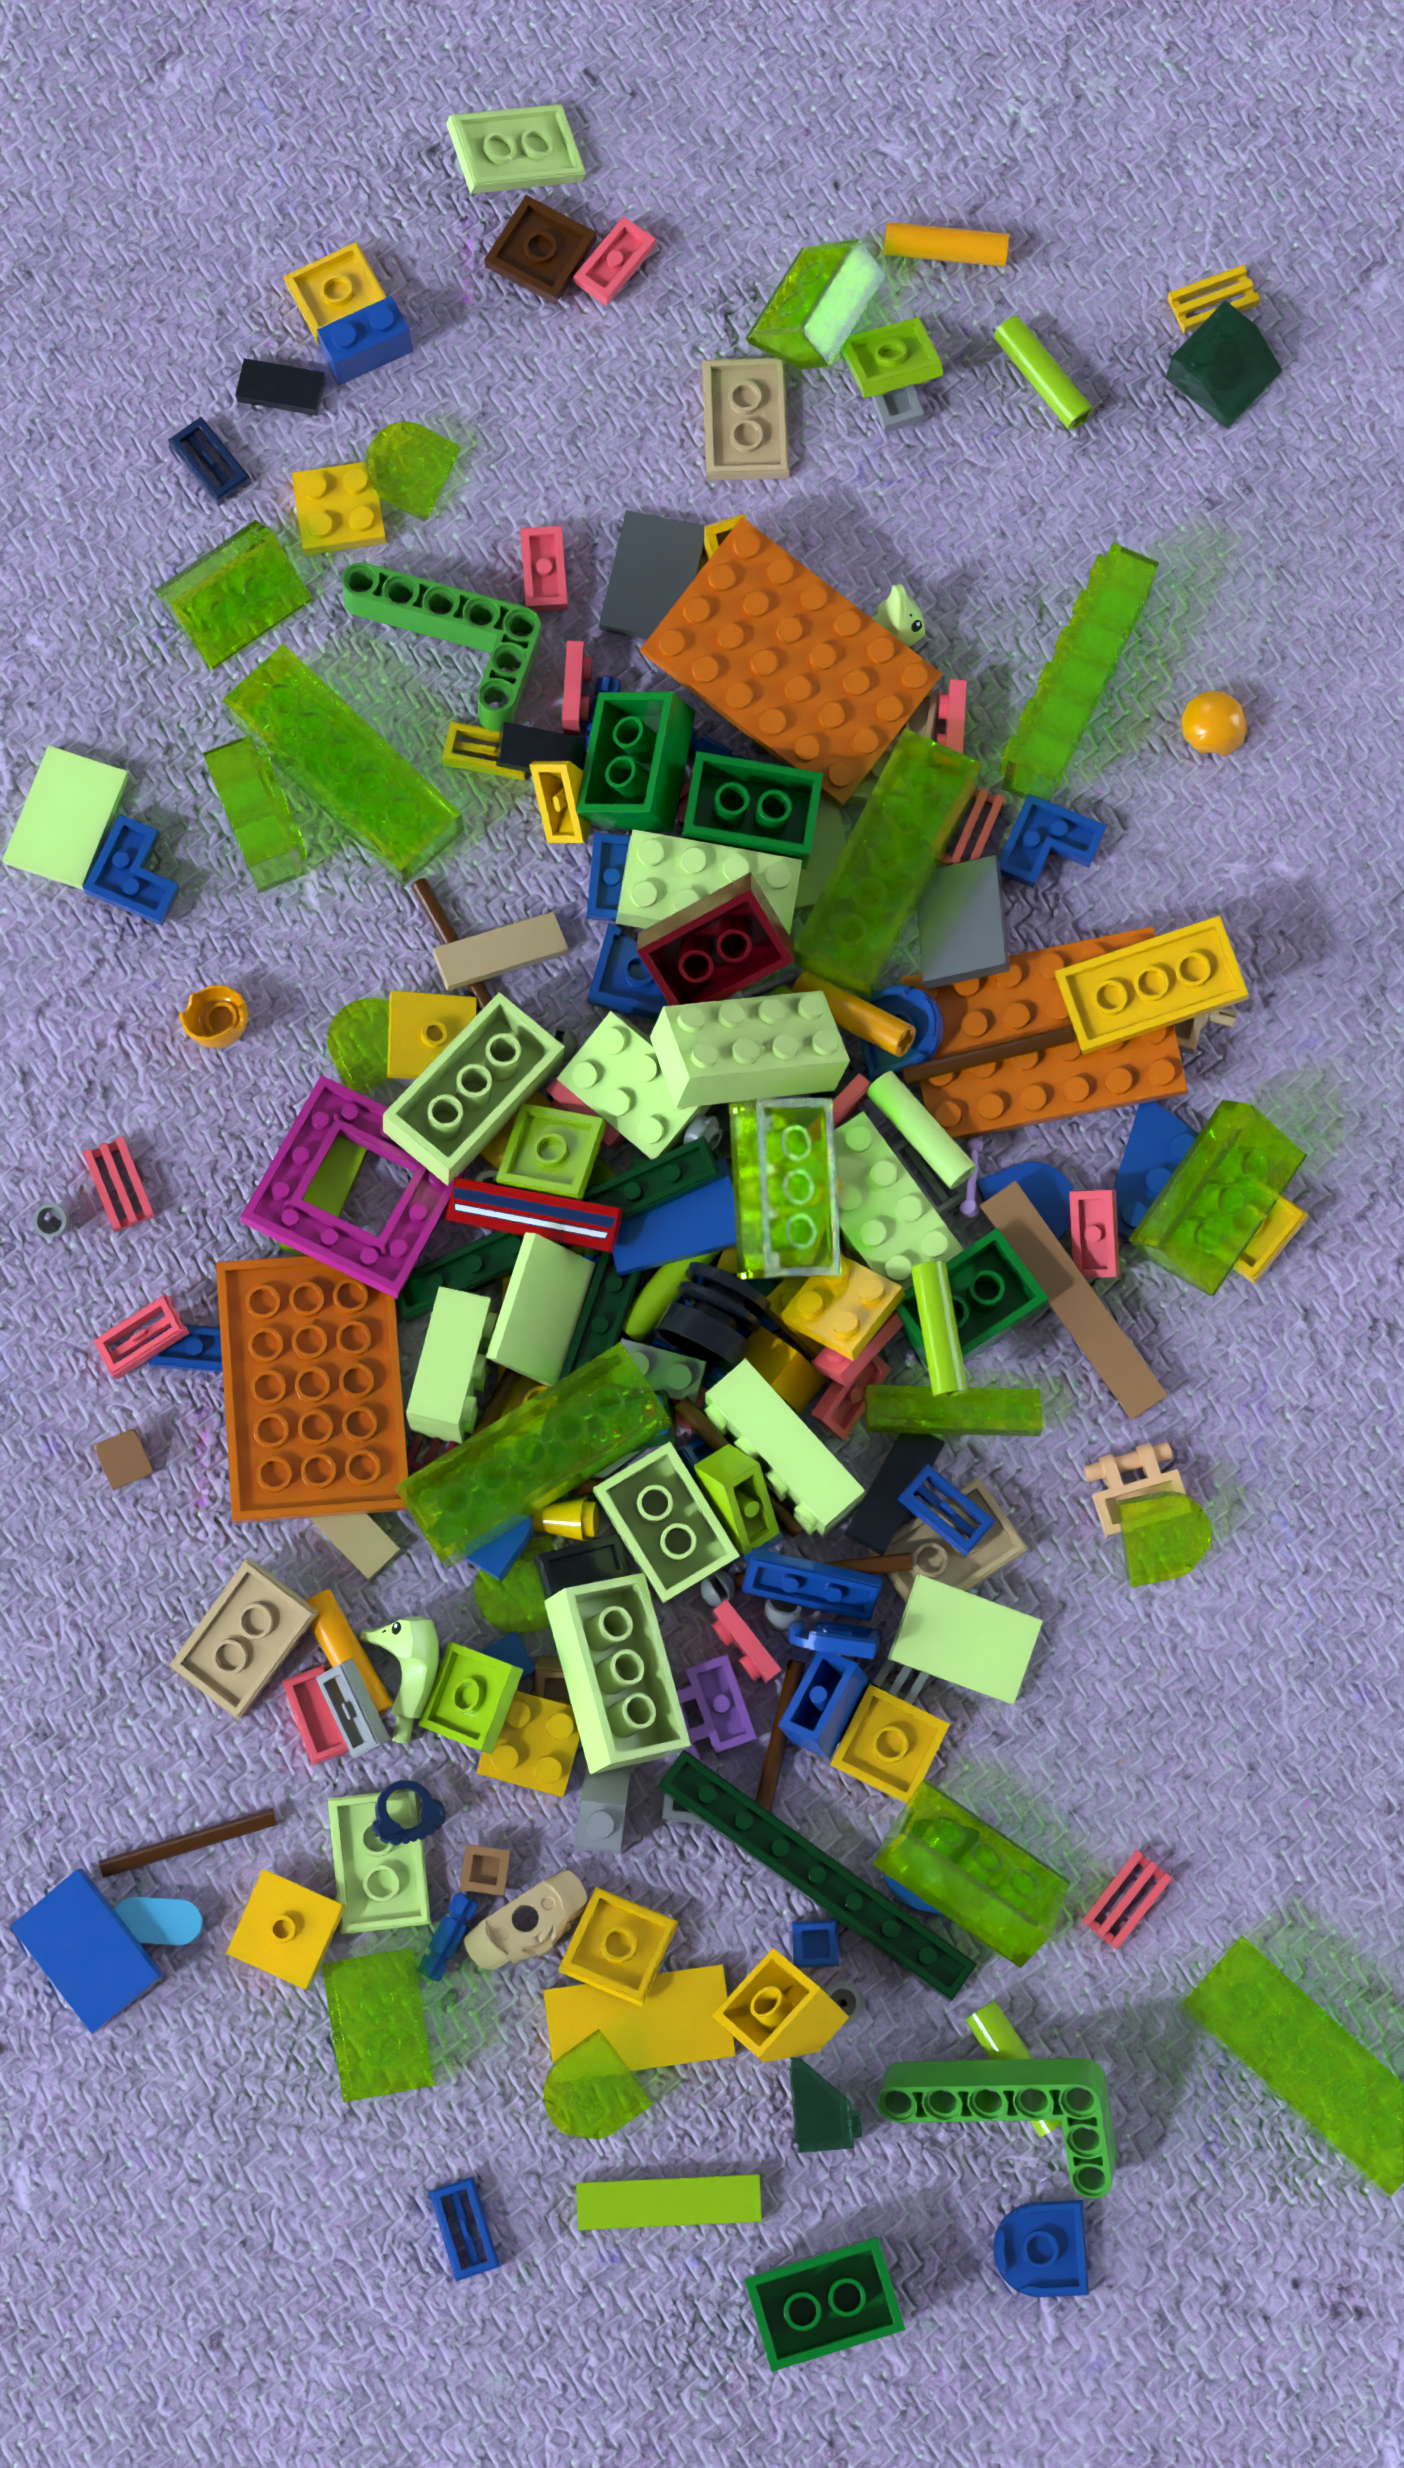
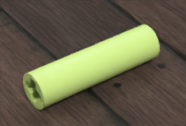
(921, 1129)

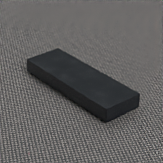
(880, 1510)

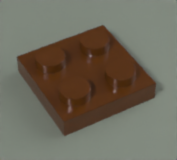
(540, 249)

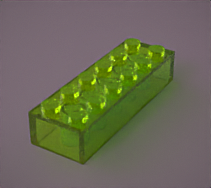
(1078, 673)
(344, 765)
(887, 864)
(533, 1455)
(1303, 2060)

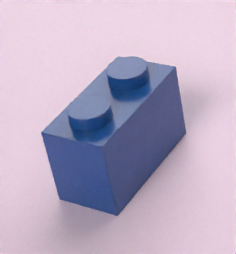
(365, 340)
(824, 1703)

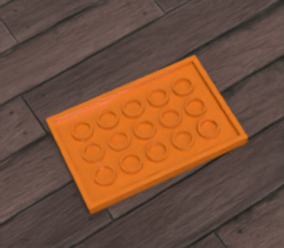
(790, 661)
(1047, 1082)
(309, 1391)

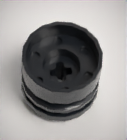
(716, 1310)

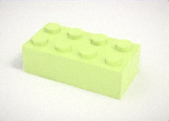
(674, 872)
(749, 1048)
(473, 1088)
(881, 1208)
(788, 1452)
(617, 1673)

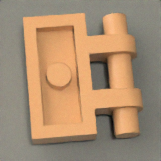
(1111, 1467)

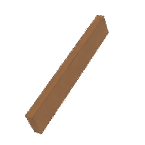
(1074, 1301)

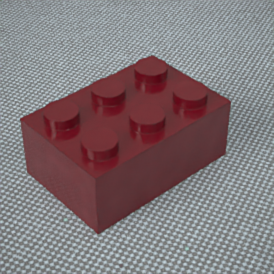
(716, 945)

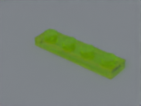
(974, 1413)

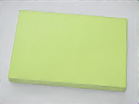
(516, 148)
(65, 817)
(540, 1309)
(965, 1639)
(377, 1880)

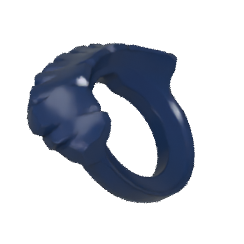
(391, 1832)

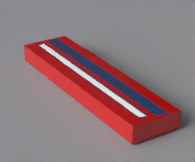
(524, 1211)

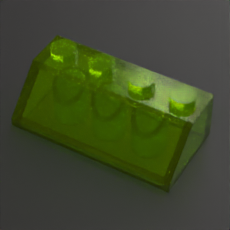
(785, 1188)
(1218, 1196)
(972, 1874)

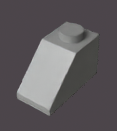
(603, 1810)

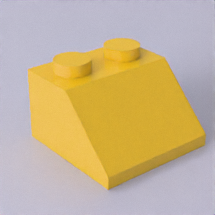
(780, 2011)

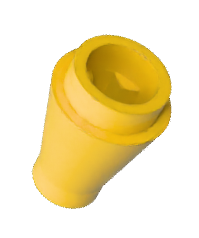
(569, 1519)

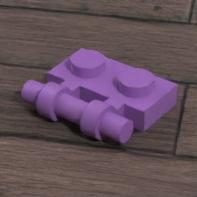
(720, 1707)

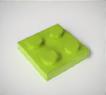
(891, 357)
(551, 1151)
(470, 1697)

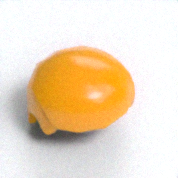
(1214, 723)
(215, 1016)

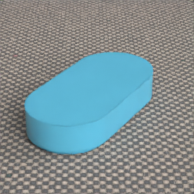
(161, 1920)

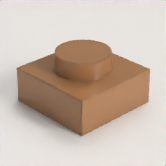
(485, 1870)

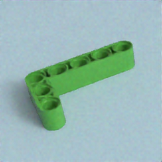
(456, 627)
(1014, 2101)

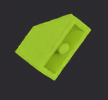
(738, 1497)

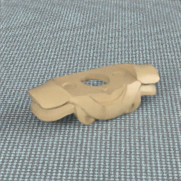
(498, 1942)

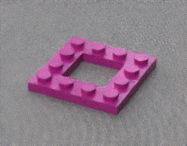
(282, 1214)

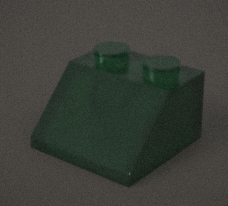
(1224, 365)
(820, 2112)

